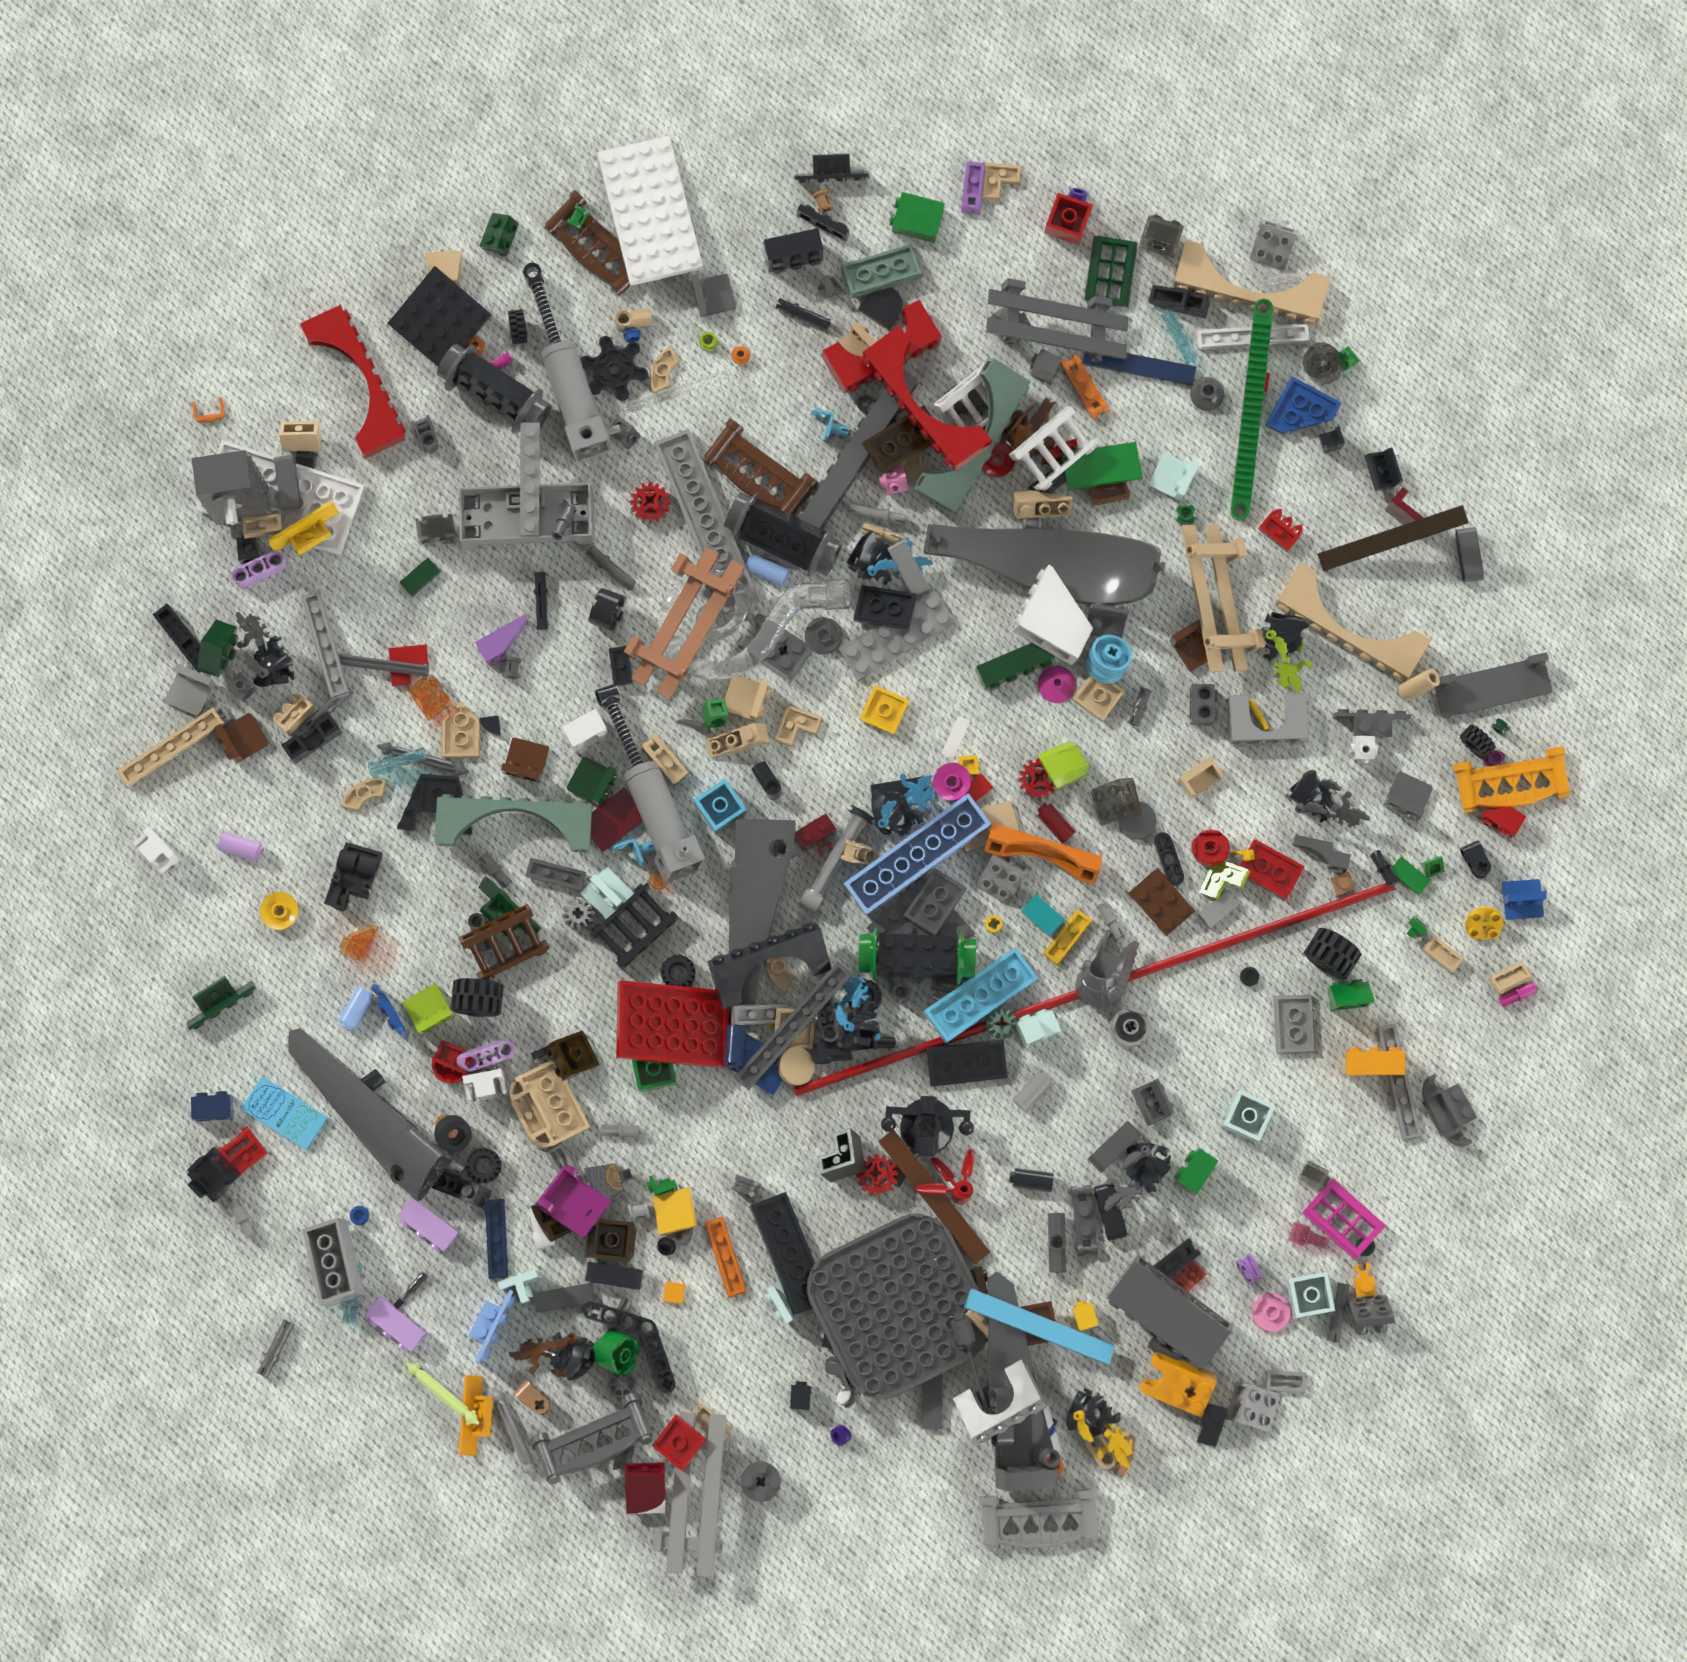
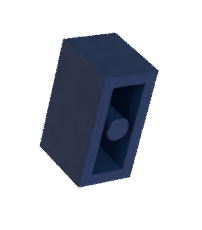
(212, 1106)

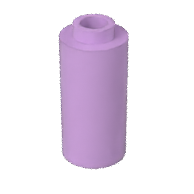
(240, 846)

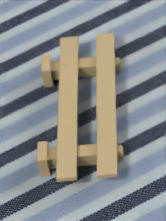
(1233, 639)

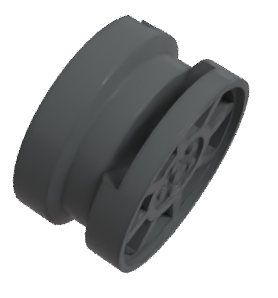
(746, 1186)
(621, 1385)
(625, 1457)

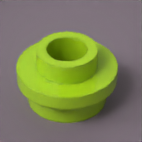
(708, 335)

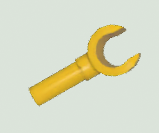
(1247, 854)

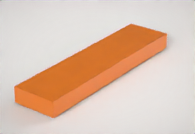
(725, 1257)

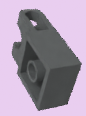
(786, 665)

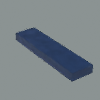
(496, 1239)

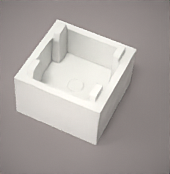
(585, 731)

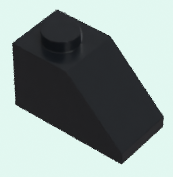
(1211, 1425)

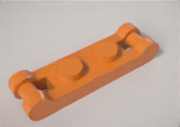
(1084, 387)

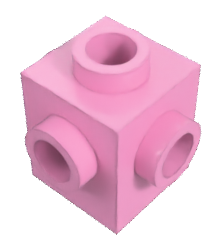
(894, 480)

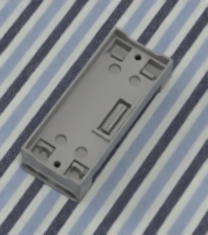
(493, 515)

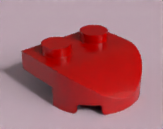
(445, 1063)

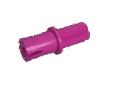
(1517, 994)

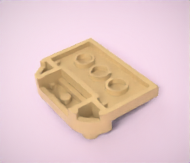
(546, 1107)

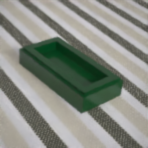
(420, 577)

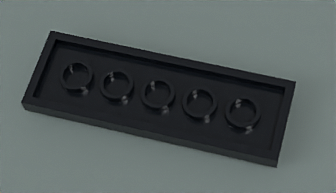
(785, 1248)

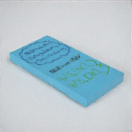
(284, 1113)

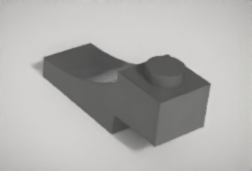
(1335, 860)

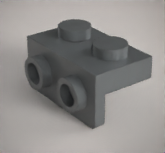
(1153, 1102)

